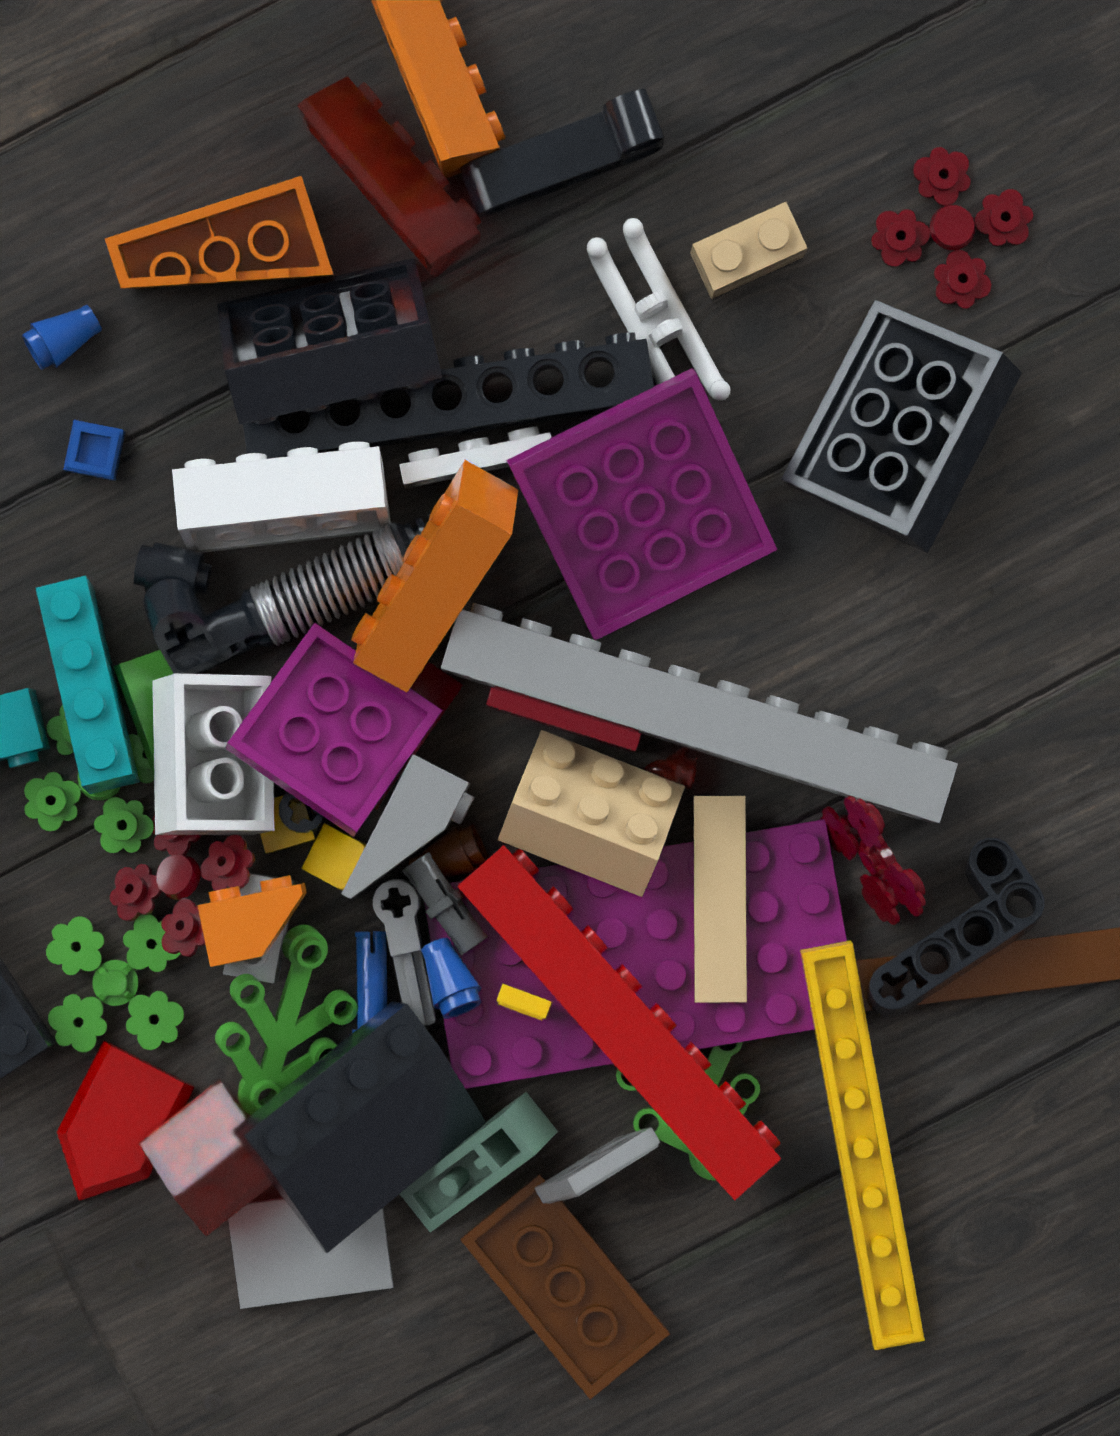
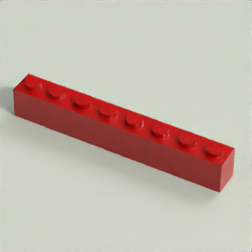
(620, 1022)

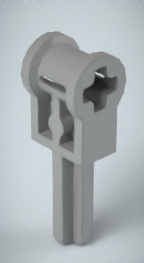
(405, 948)

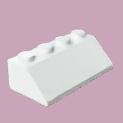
(281, 498)

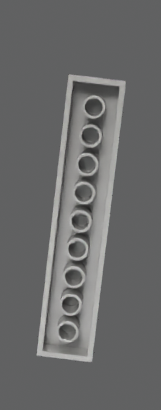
(699, 716)

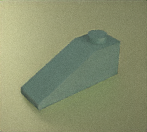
(479, 1162)

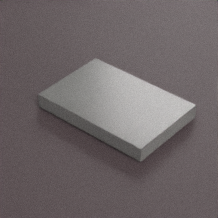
(284, 1263)

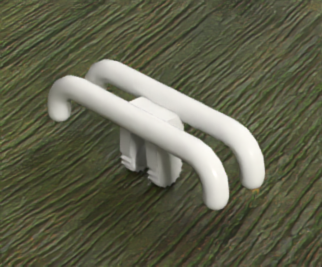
(657, 316)

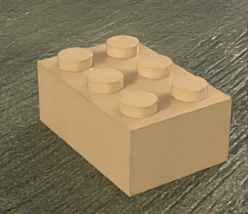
(591, 813)

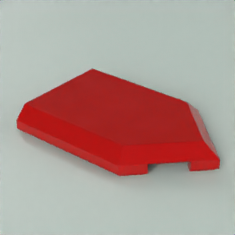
(111, 1114)

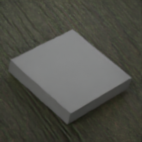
(598, 1166)

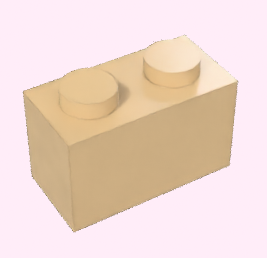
(748, 250)

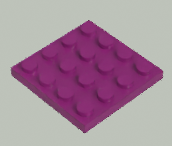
(642, 504)

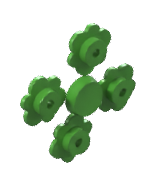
(68, 793)
(113, 984)

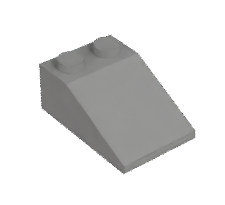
(415, 815)

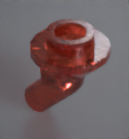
(675, 768)

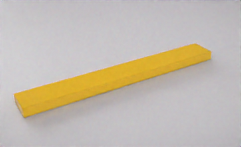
(862, 1144)

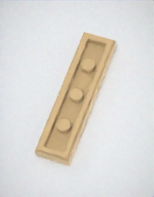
(719, 899)

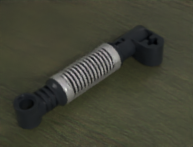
(274, 610)

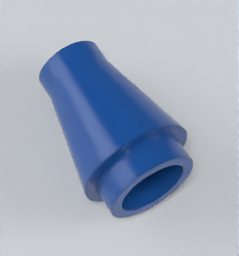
(60, 336)
(450, 981)

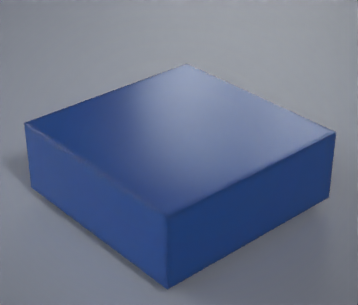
(94, 450)

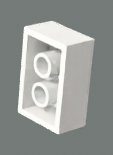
(195, 778)

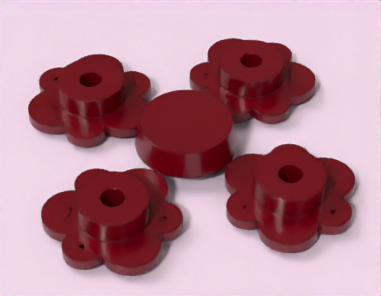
(952, 227)
(877, 858)
(178, 879)

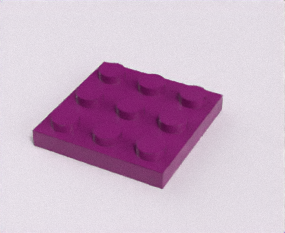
(332, 731)

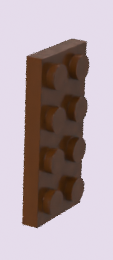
(565, 1287)

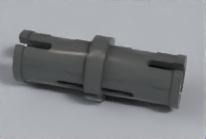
(444, 903)

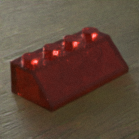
(390, 175)

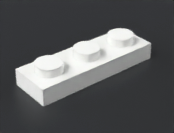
(429, 467)

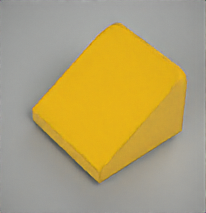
(333, 856)

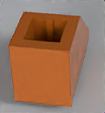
(248, 924)

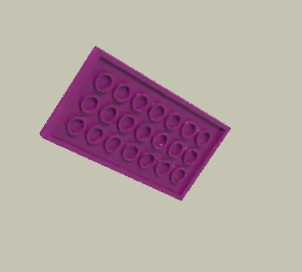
(788, 909)

